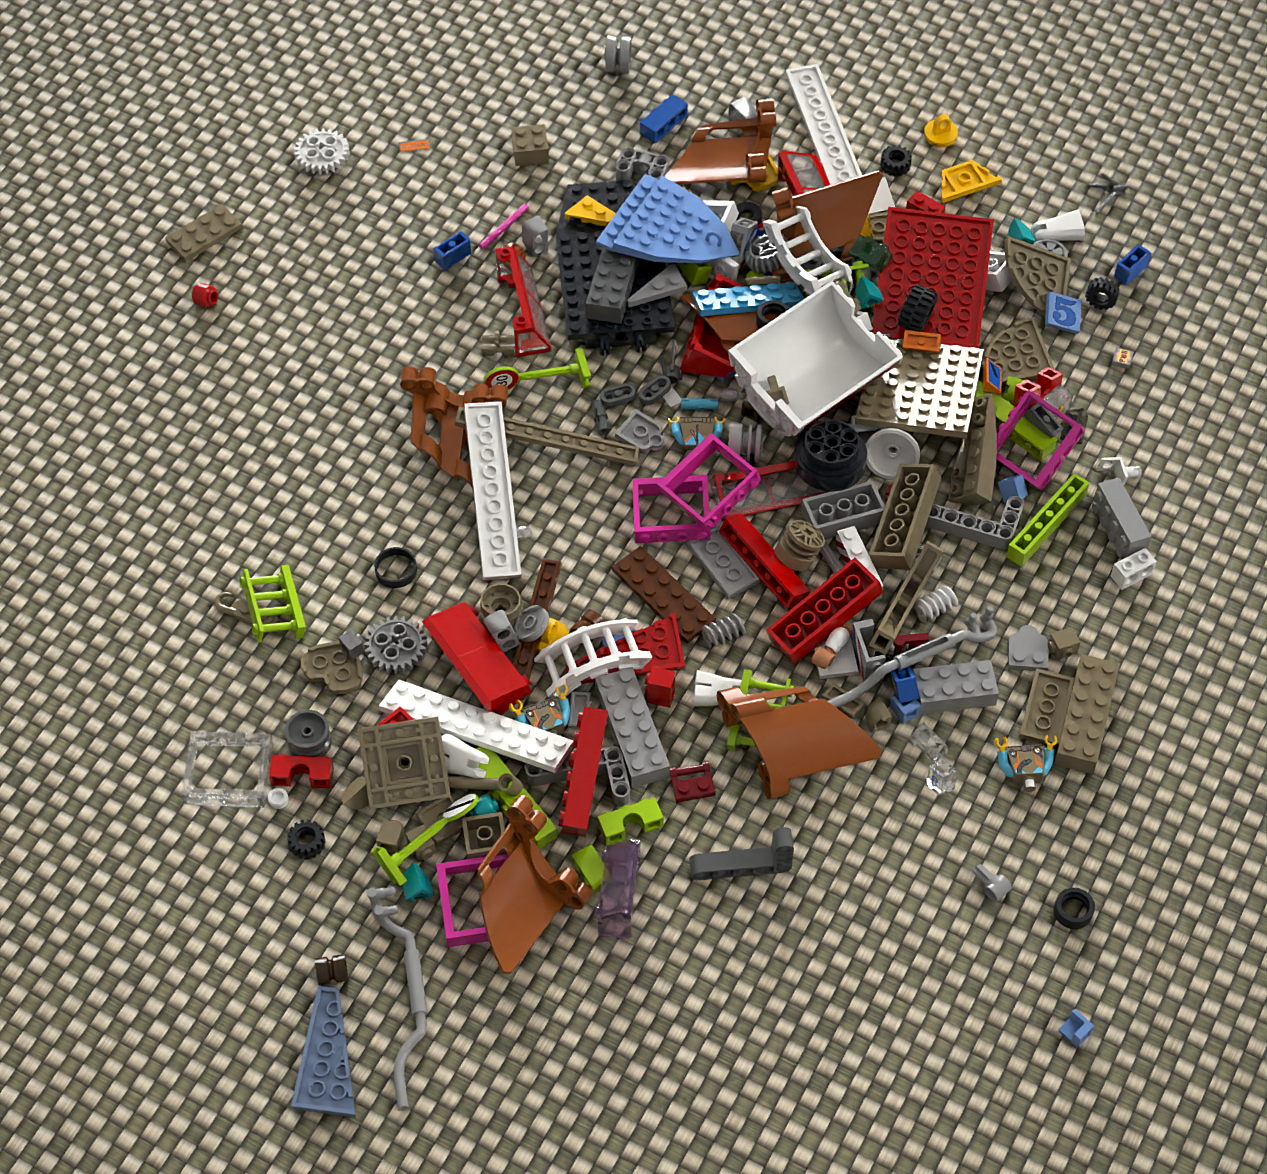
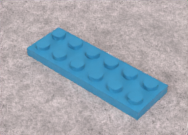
(744, 298)

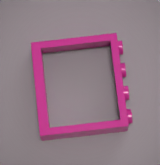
(1060, 454)
(691, 463)
(670, 533)
(455, 867)

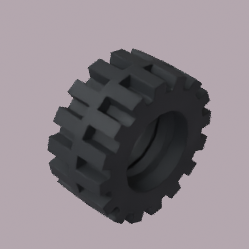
(898, 153)
(1104, 286)
(303, 829)

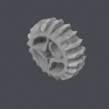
(762, 256)

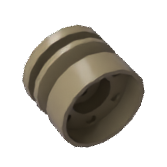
(799, 545)
(500, 597)

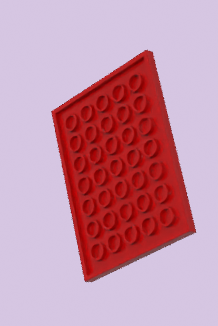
(942, 255)

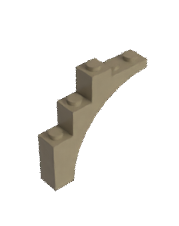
(905, 598)

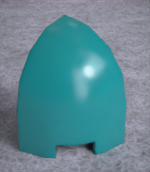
(1020, 231)
(868, 293)
(417, 883)

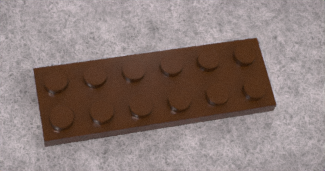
(663, 593)

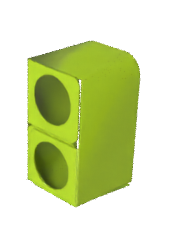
(589, 867)

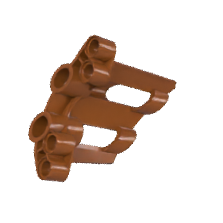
(435, 399)

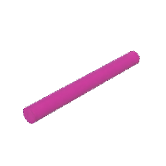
(503, 226)

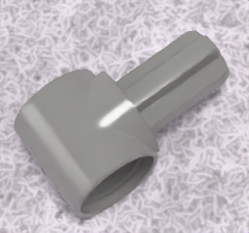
(995, 885)

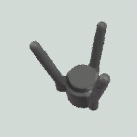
(672, 371)

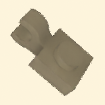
(776, 392)

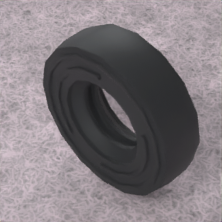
(750, 207)

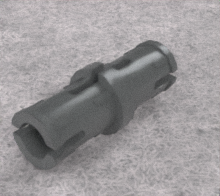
(600, 417)

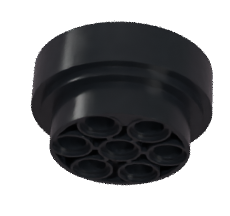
(831, 456)

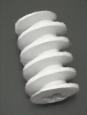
(935, 602)

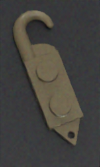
(240, 610)

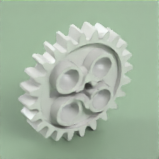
(321, 151)

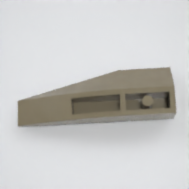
(976, 459)

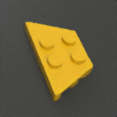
(965, 179)

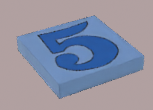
(1063, 312)

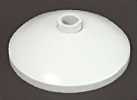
(886, 461)

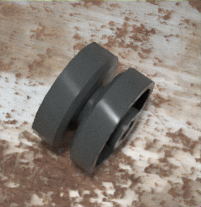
(308, 734)

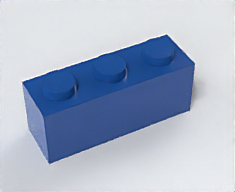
(663, 118)

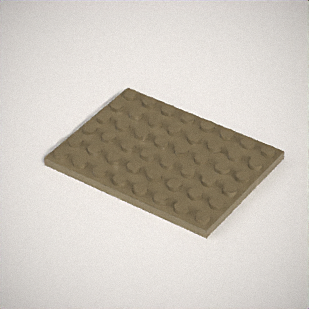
(924, 392)

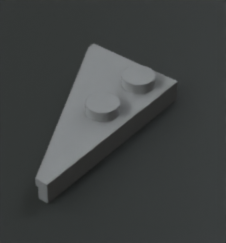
(663, 285)

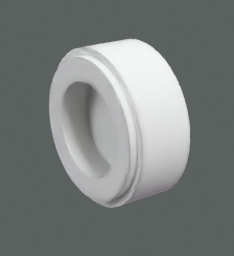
(278, 798)

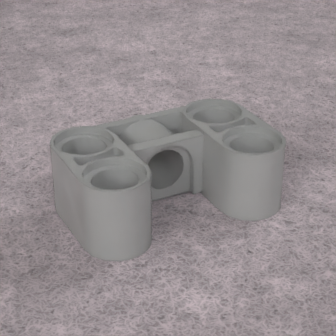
(641, 162)

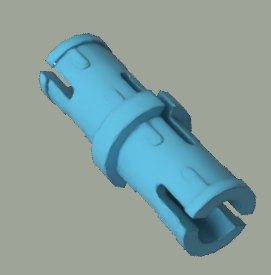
(699, 404)

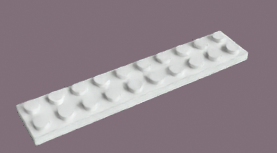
(823, 123)
(492, 491)
(480, 726)

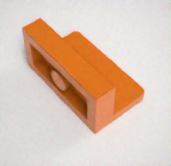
(921, 341)

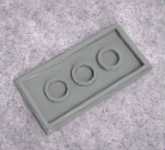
(723, 564)

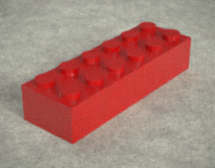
(824, 610)
(583, 776)

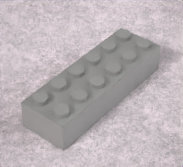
(632, 727)

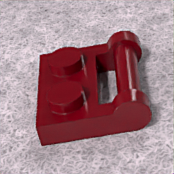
(911, 640)
(693, 787)

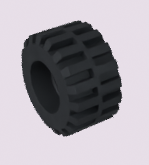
(917, 308)

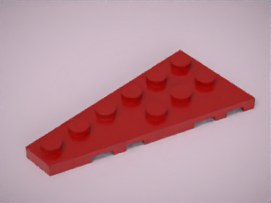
(659, 639)

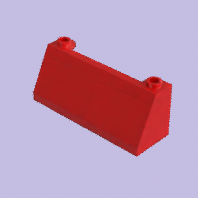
(703, 350)
(478, 657)

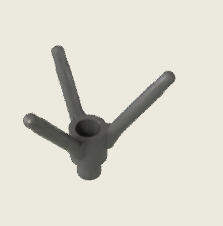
(1113, 187)

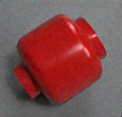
(204, 295)

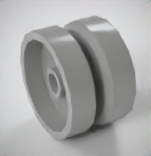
(617, 53)

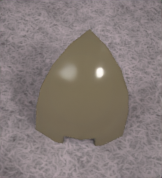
(878, 716)
(356, 795)

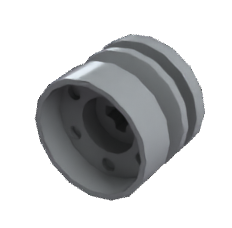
(746, 442)

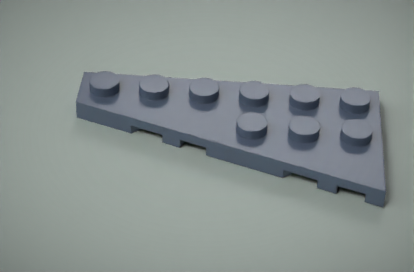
(324, 1069)

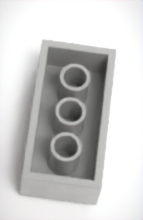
(842, 509)
(1120, 518)
(956, 687)

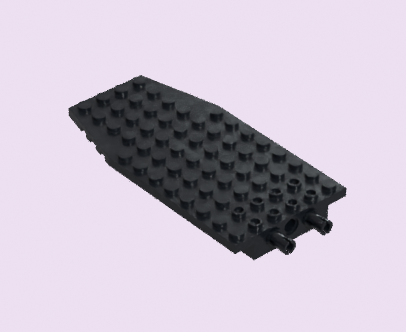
(577, 266)

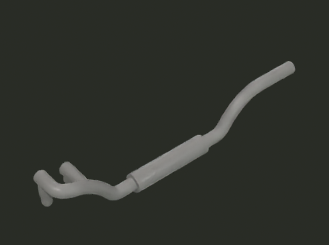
(923, 652)
(415, 986)

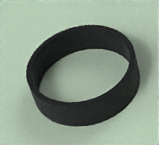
(395, 583)

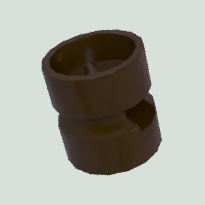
(331, 969)

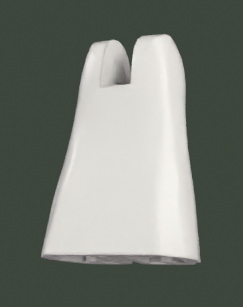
(1063, 227)
(707, 686)
(462, 758)

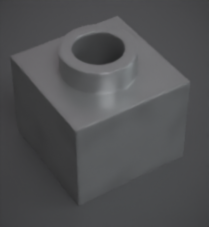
(351, 644)

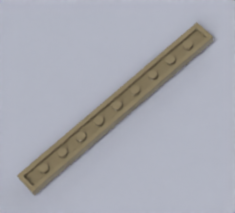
(564, 440)

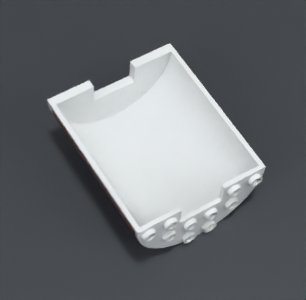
(817, 356)

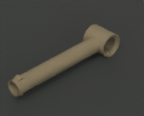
(488, 783)

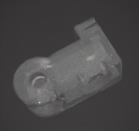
(928, 743)

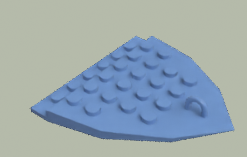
(667, 225)

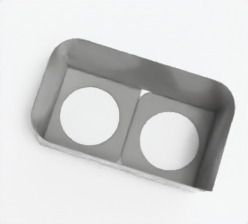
(741, 110)
(536, 227)
(495, 624)

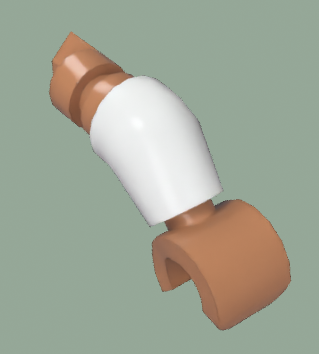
(837, 639)

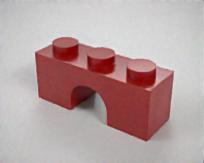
(1045, 383)
(285, 767)

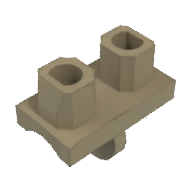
(497, 344)

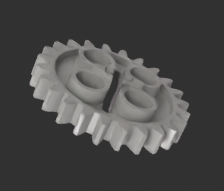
(395, 644)

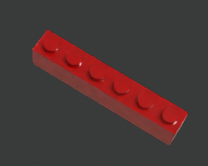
(763, 560)

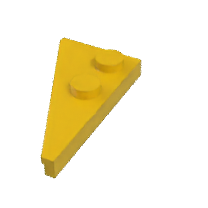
(590, 212)

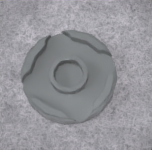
(532, 623)

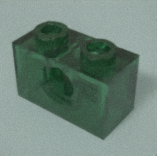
(862, 250)

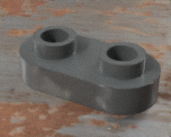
(653, 390)
(616, 394)

